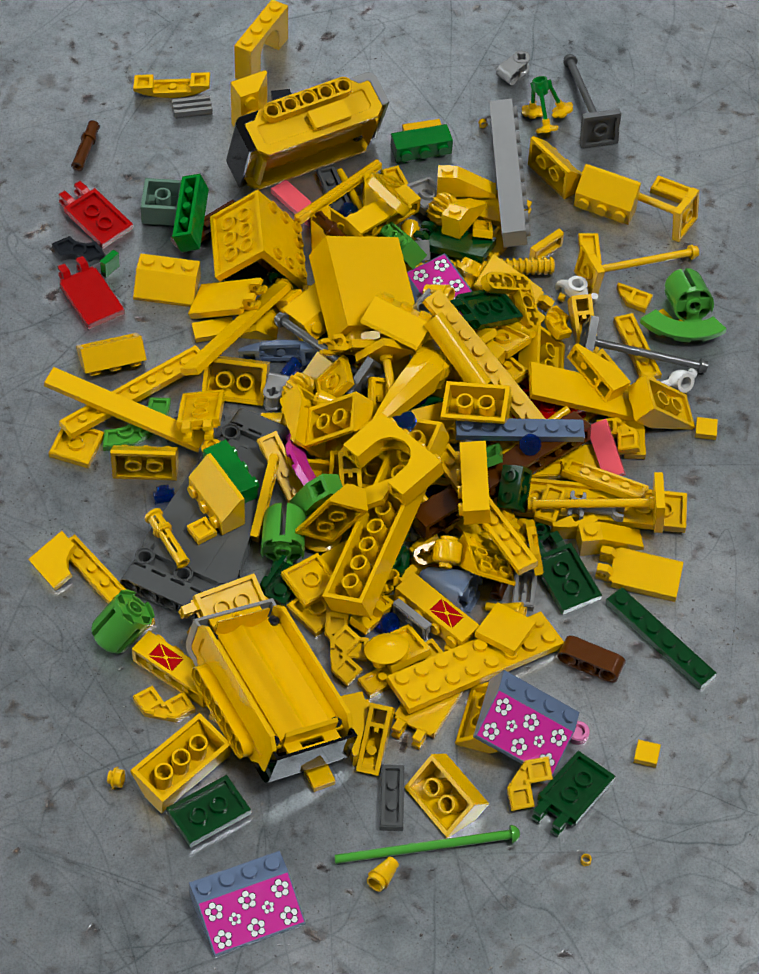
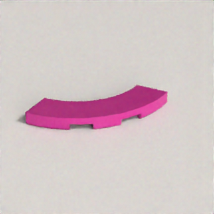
(301, 465)

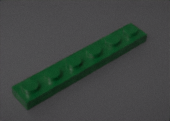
(661, 638)

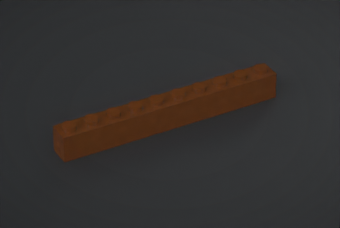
(443, 510)

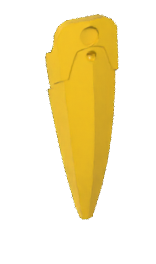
(417, 381)

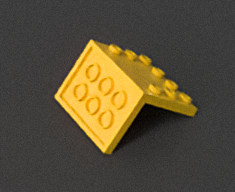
(257, 230)

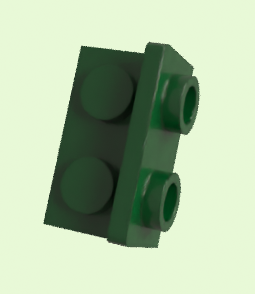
(514, 488)
(274, 586)

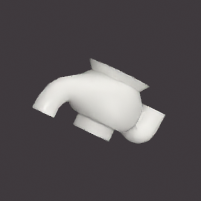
(575, 286)
(682, 380)

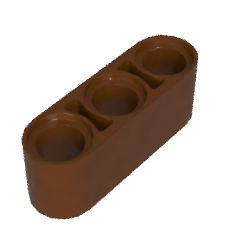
(591, 659)

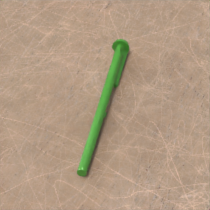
(513, 834)

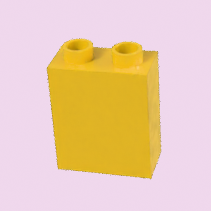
(350, 275)

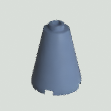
(455, 585)

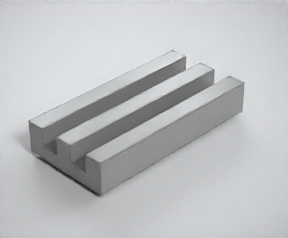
(192, 106)
(530, 605)
(409, 616)

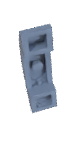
(278, 351)

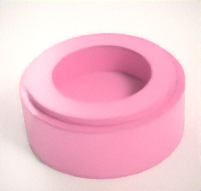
(581, 733)

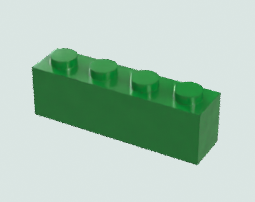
(190, 212)

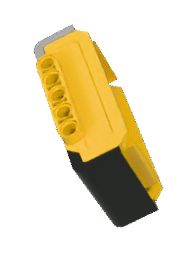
(282, 144)
(268, 690)

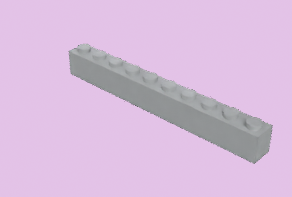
(509, 173)

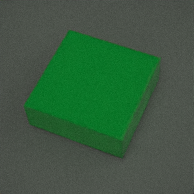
(109, 263)

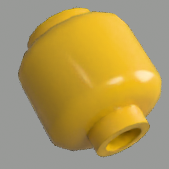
(447, 552)

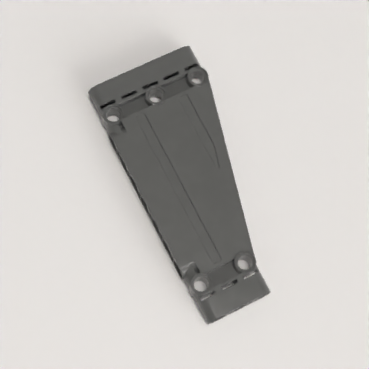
(217, 559)

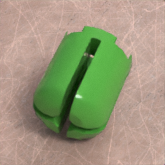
(688, 295)
(272, 532)
(122, 622)

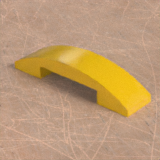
(172, 87)

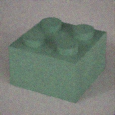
(159, 201)

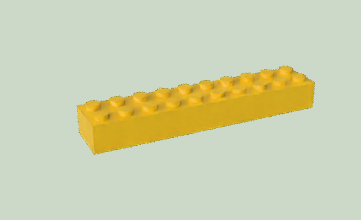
(379, 534)

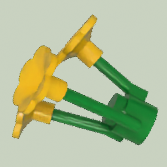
(541, 86)

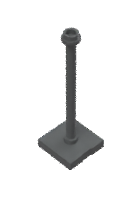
(596, 127)
(589, 340)
(368, 369)

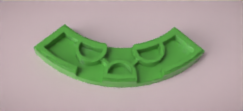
(681, 330)
(131, 434)

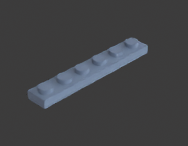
(514, 429)

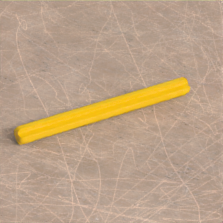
(337, 192)

